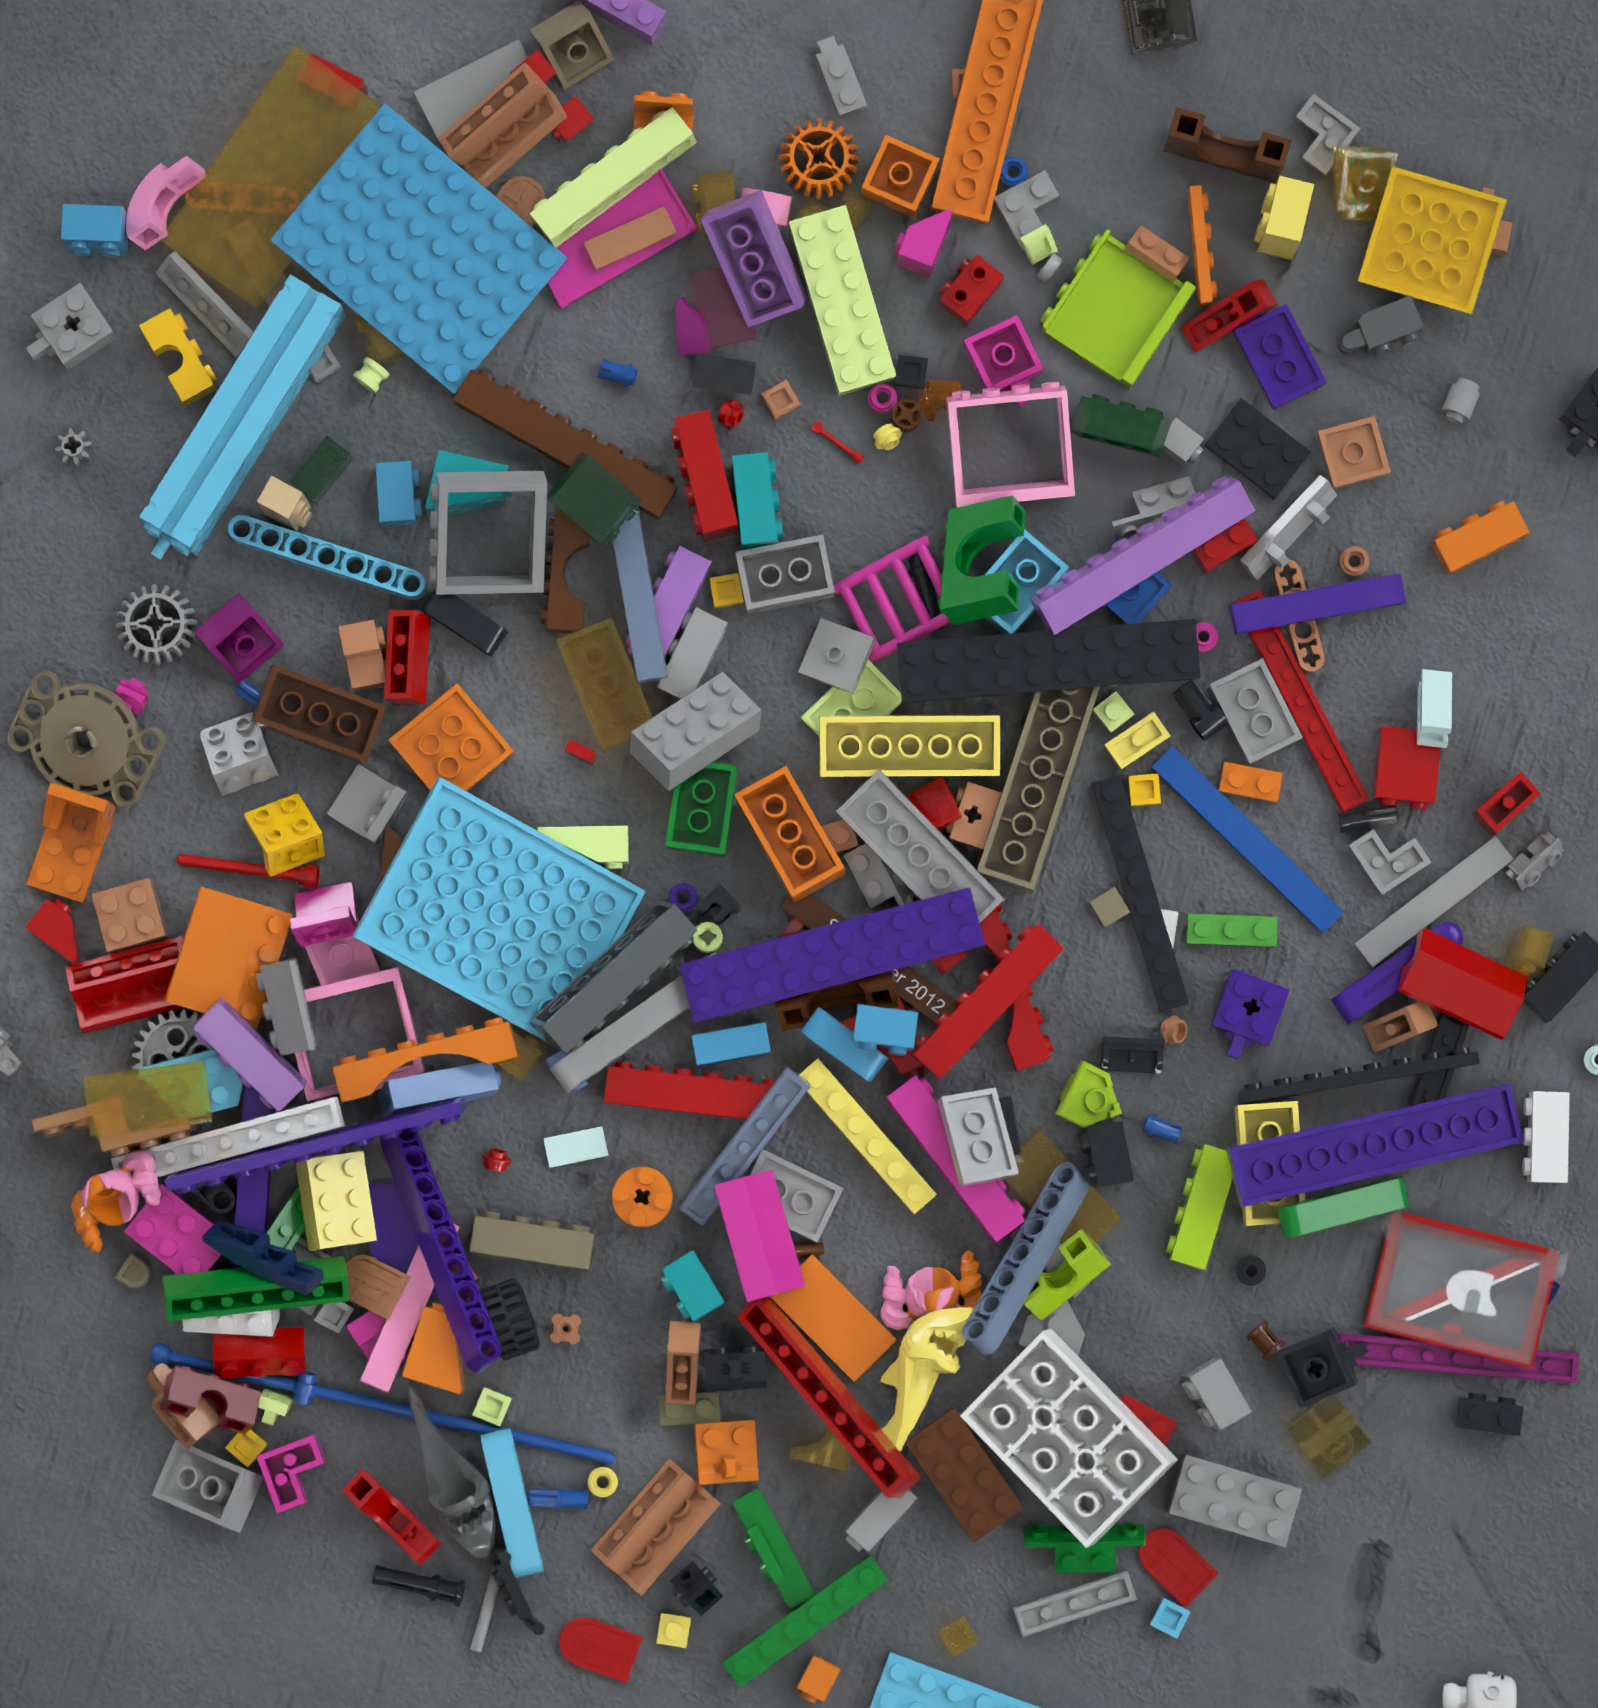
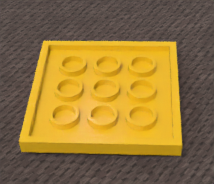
(1432, 240)

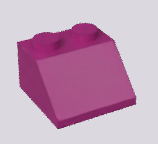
(922, 243)

